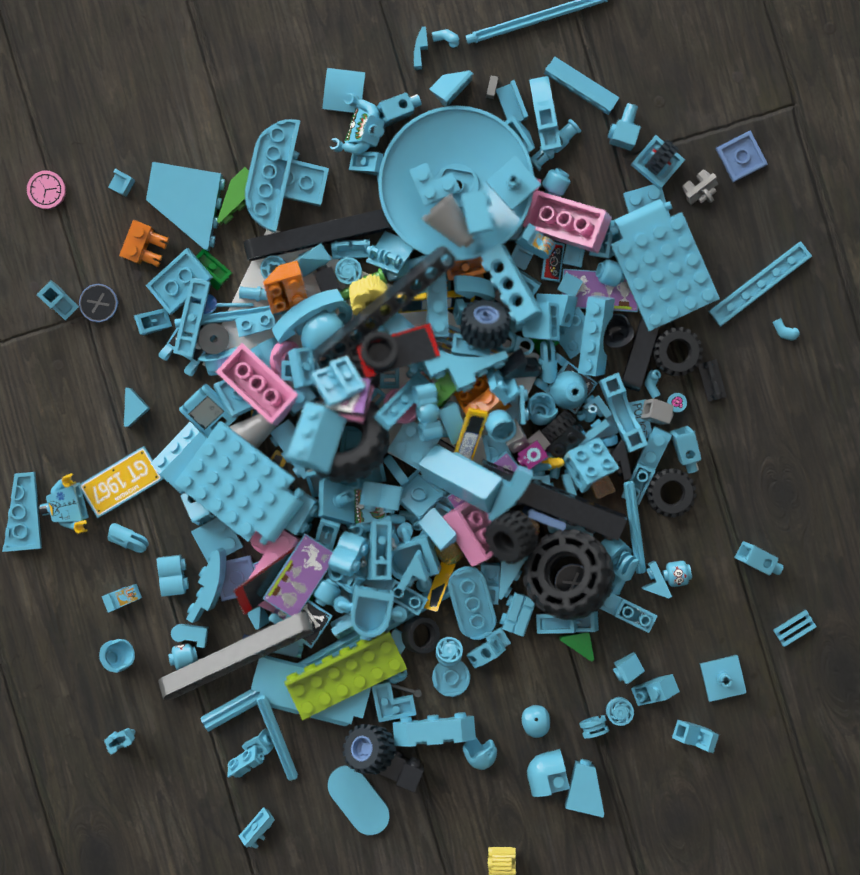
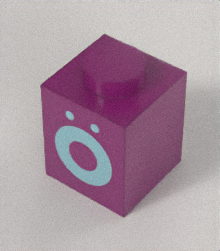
(532, 455)

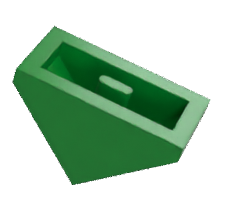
(580, 643)

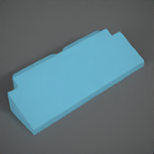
(270, 680)

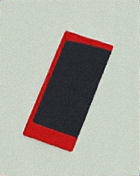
(413, 347)
(252, 591)

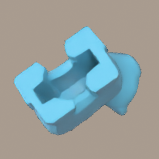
(119, 739)

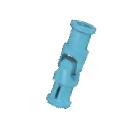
(565, 135)

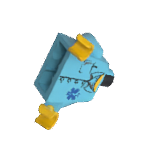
(66, 505)

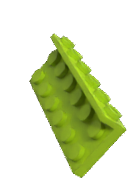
(344, 674)

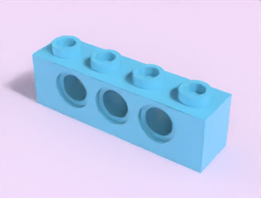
(490, 262)

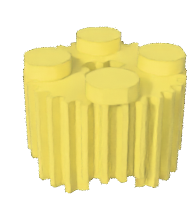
(365, 292)
(501, 861)

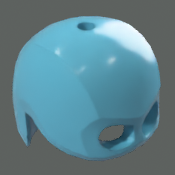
(545, 406)
(498, 423)
(536, 728)
(480, 755)

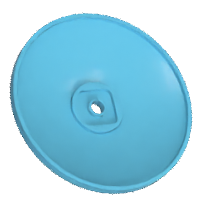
(455, 141)

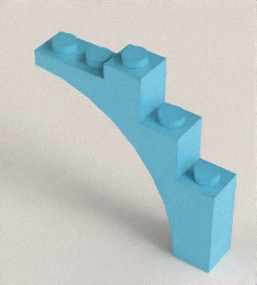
(460, 369)

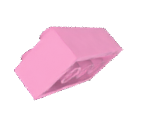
(568, 221)

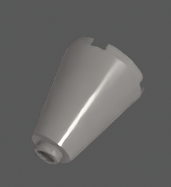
(449, 221)
(254, 429)

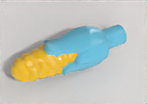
(548, 464)

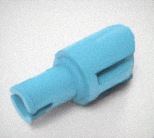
(624, 571)

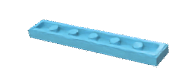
(760, 283)

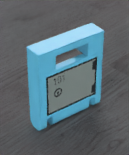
(205, 409)

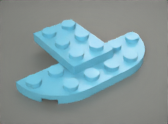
(278, 176)

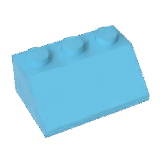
(316, 438)
(178, 454)

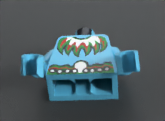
(364, 128)
(364, 516)

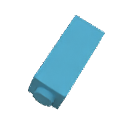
(584, 790)

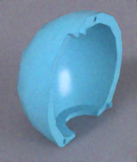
(319, 329)

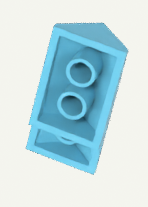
(461, 477)

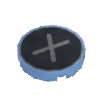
(98, 303)
(569, 577)

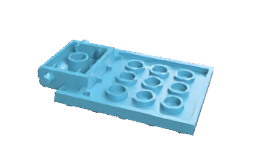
(661, 264)
(241, 485)

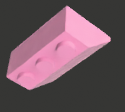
(470, 527)

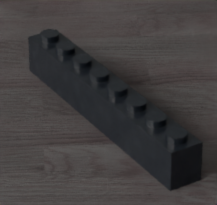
(566, 505)

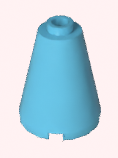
(562, 387)

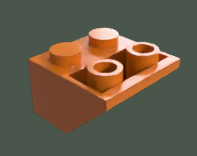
(285, 287)
(480, 398)

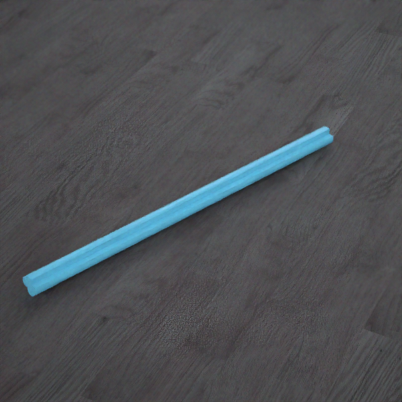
(248, 699)

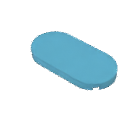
(472, 602)
(358, 800)

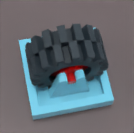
(658, 161)

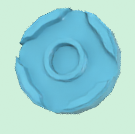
(451, 680)

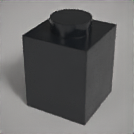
(326, 278)

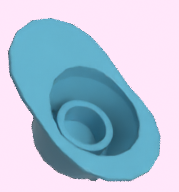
(215, 361)

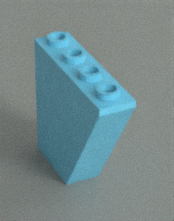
(187, 199)

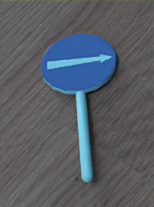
(211, 304)

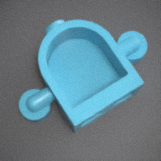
(406, 550)
(370, 610)

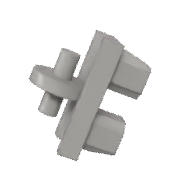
(703, 190)

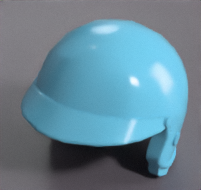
(116, 655)

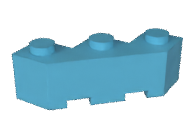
(434, 730)

